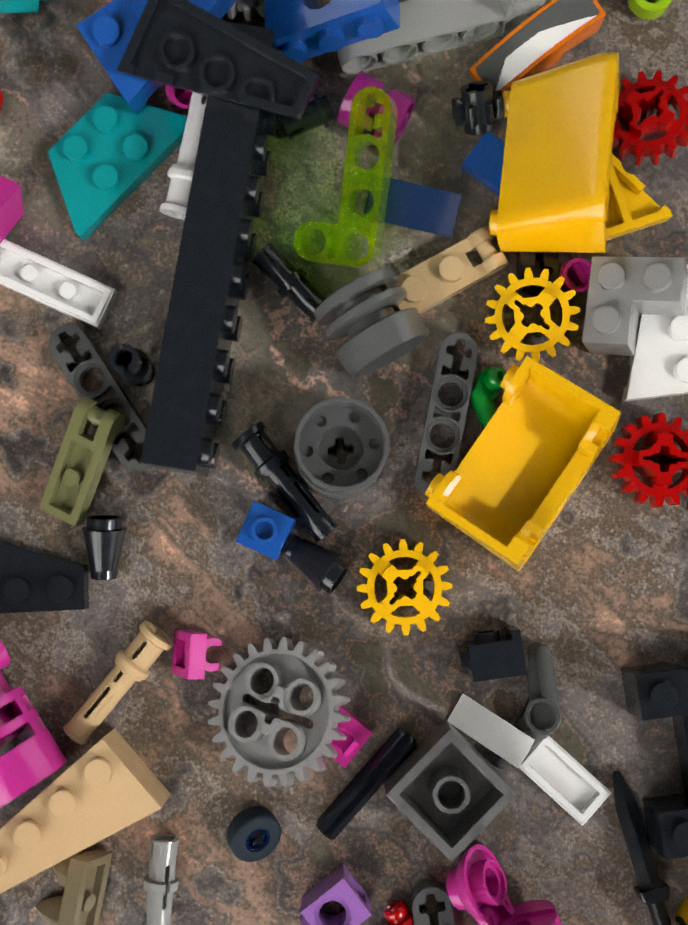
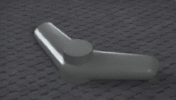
(543, 710)

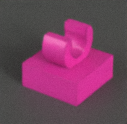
(190, 654)
(357, 735)

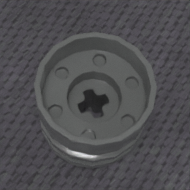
(367, 316)
(357, 430)

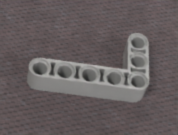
(436, 27)

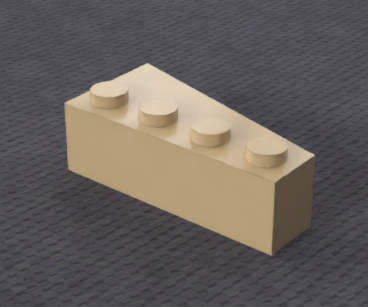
(81, 807)

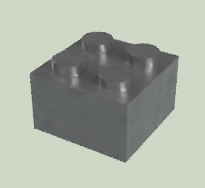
(448, 790)

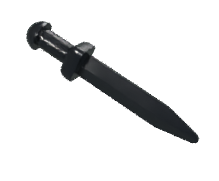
(651, 889)

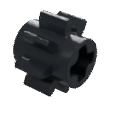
(478, 108)

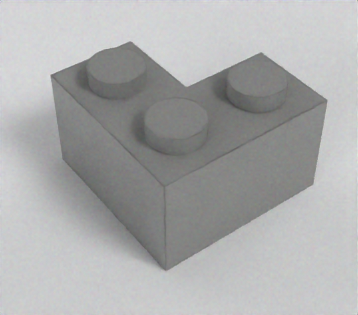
(624, 289)

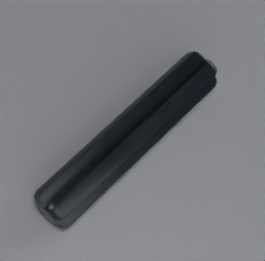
(366, 783)

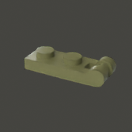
(81, 461)

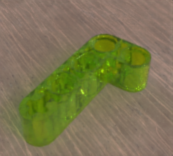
(355, 180)

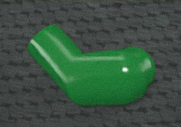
(486, 392)

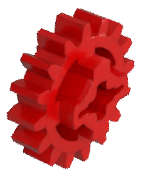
(655, 133)
(655, 478)

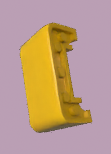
(558, 158)
(524, 462)

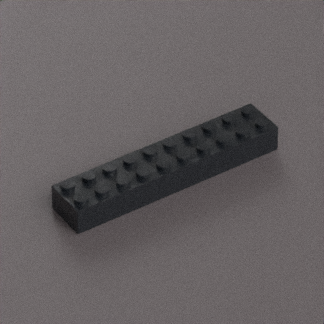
(209, 283)

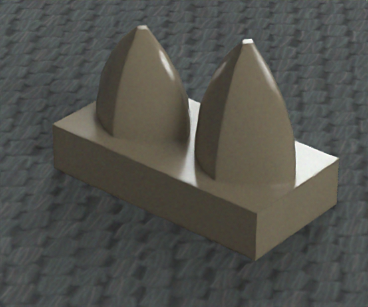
(84, 886)

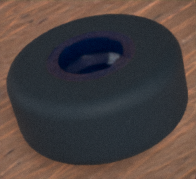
(246, 824)

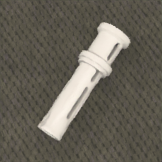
(182, 172)

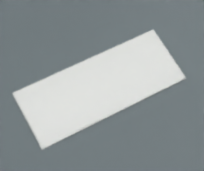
(491, 730)

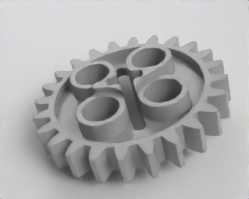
(265, 750)

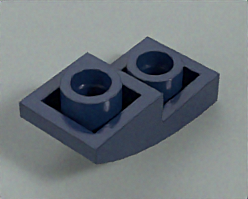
(419, 207)

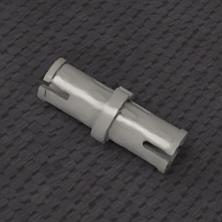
(161, 879)

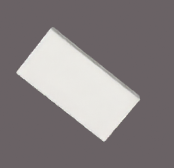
(564, 779)

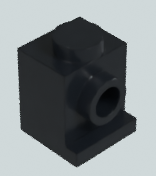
(492, 655)

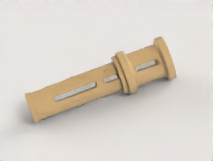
(129, 667)

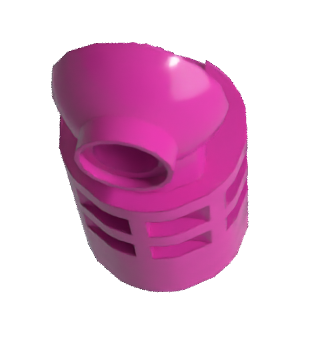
(37, 753)
(482, 890)

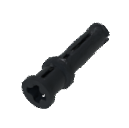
(273, 466)

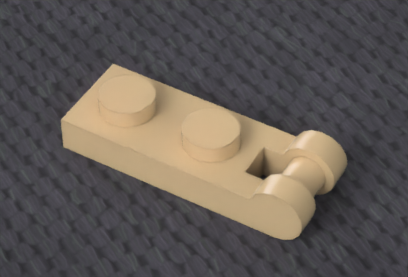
(450, 272)

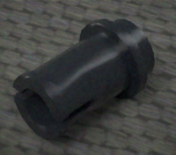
(316, 114)

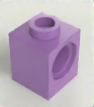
(337, 887)

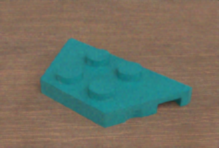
(110, 157)

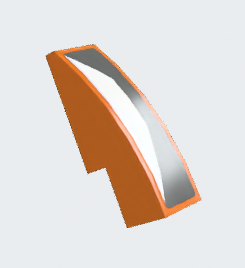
(538, 42)

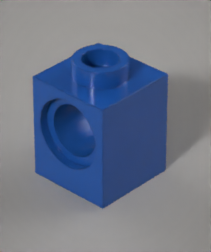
(266, 531)

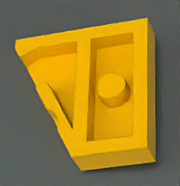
(629, 205)

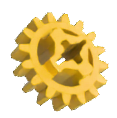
(545, 299)
(383, 607)

